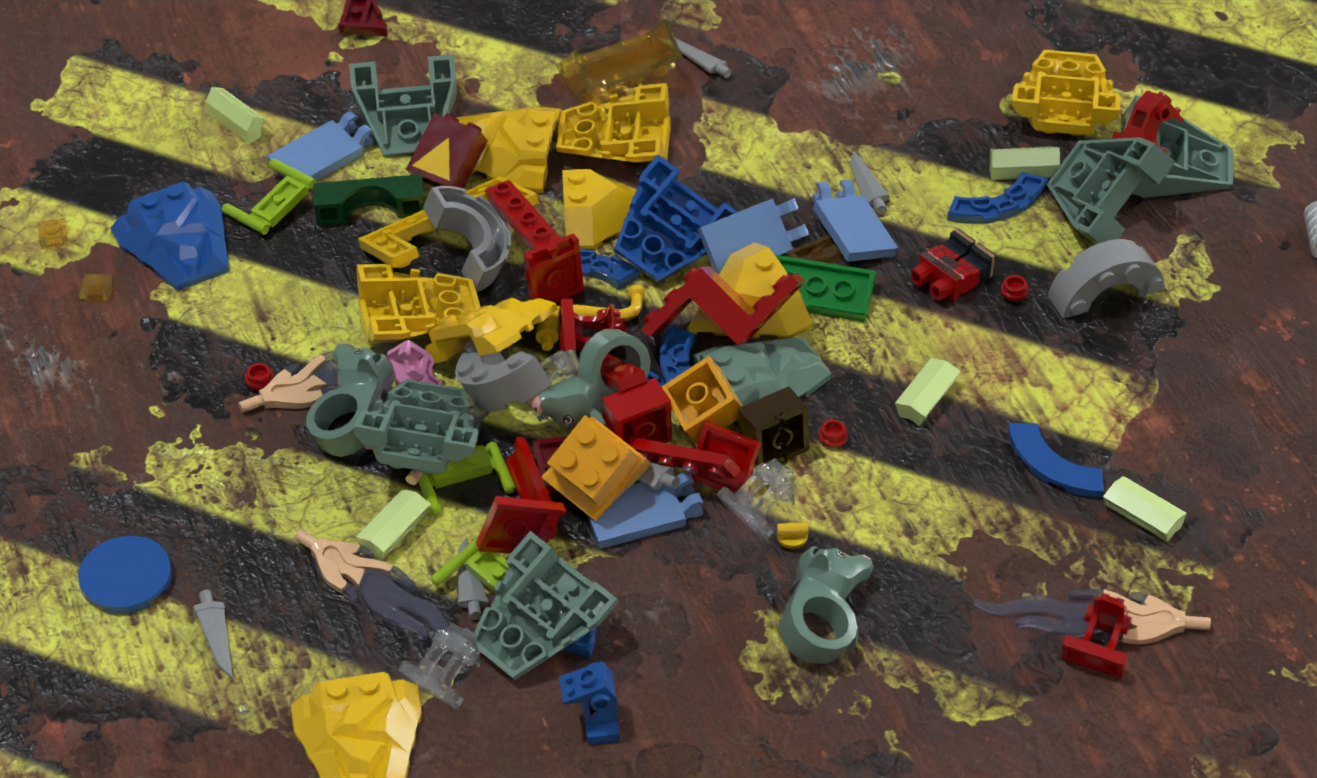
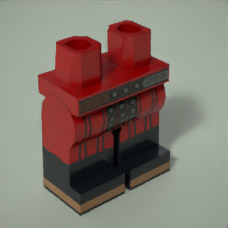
(954, 266)

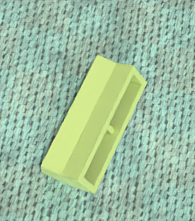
(234, 114)
(1011, 162)
(926, 390)
(1144, 508)
(393, 523)

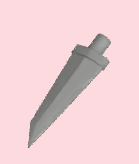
(708, 62)
(869, 185)
(658, 476)
(470, 590)
(213, 623)

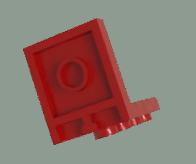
(553, 262)
(514, 518)

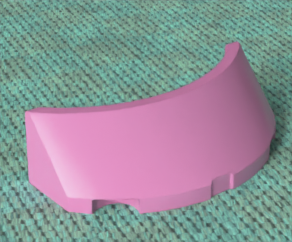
(411, 363)

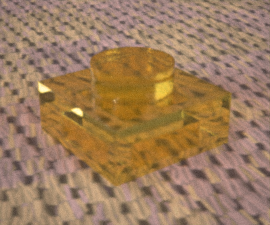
(53, 233)
(96, 287)

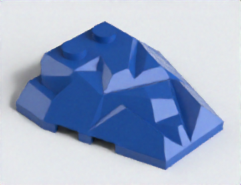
(664, 221)
(176, 234)

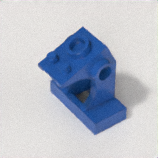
(595, 689)

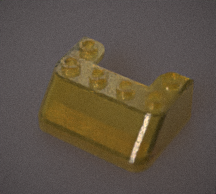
(621, 63)

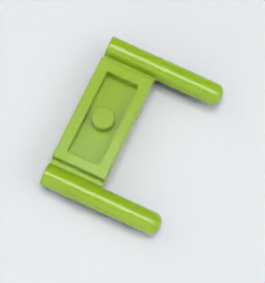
(277, 201)
(475, 465)
(485, 566)

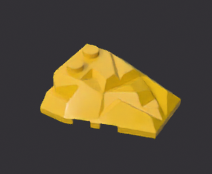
(1066, 94)
(622, 129)
(517, 144)
(408, 305)
(488, 326)
(359, 726)

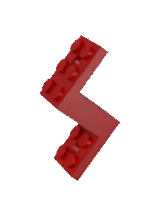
(722, 304)

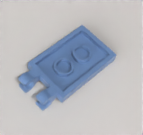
(326, 147)
(852, 223)
(755, 224)
(646, 512)

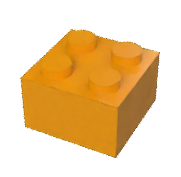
(702, 396)

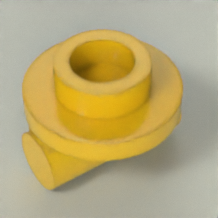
(792, 534)

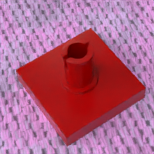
(735, 445)

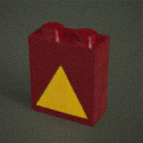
(447, 152)

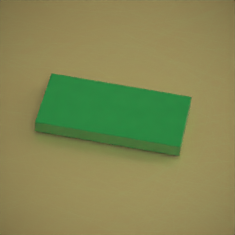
(832, 287)

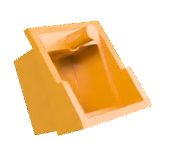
(594, 467)

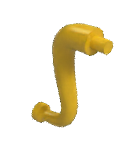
(548, 330)

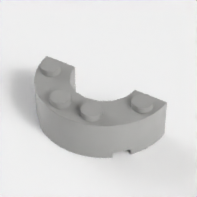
(481, 225)
(1101, 268)
(495, 382)

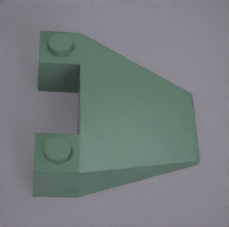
(402, 113)
(1199, 159)
(1101, 178)

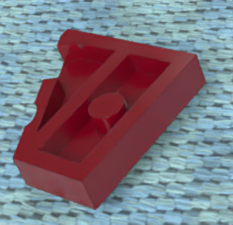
(362, 18)

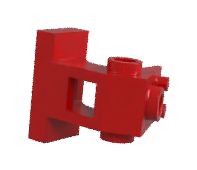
(1147, 116)
(572, 324)
(1109, 616)

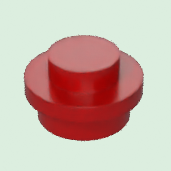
(1014, 288)
(258, 376)
(833, 433)

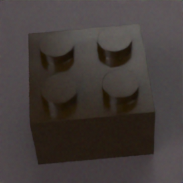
(777, 423)

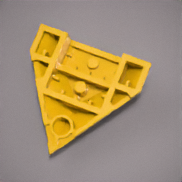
(594, 206)
(752, 275)

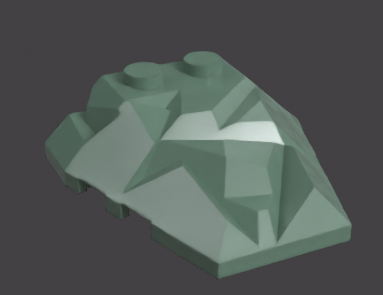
(767, 367)
(419, 427)
(538, 609)

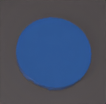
(125, 574)

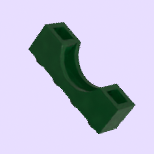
(338, 199)

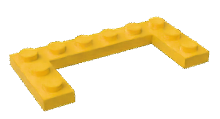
(391, 241)

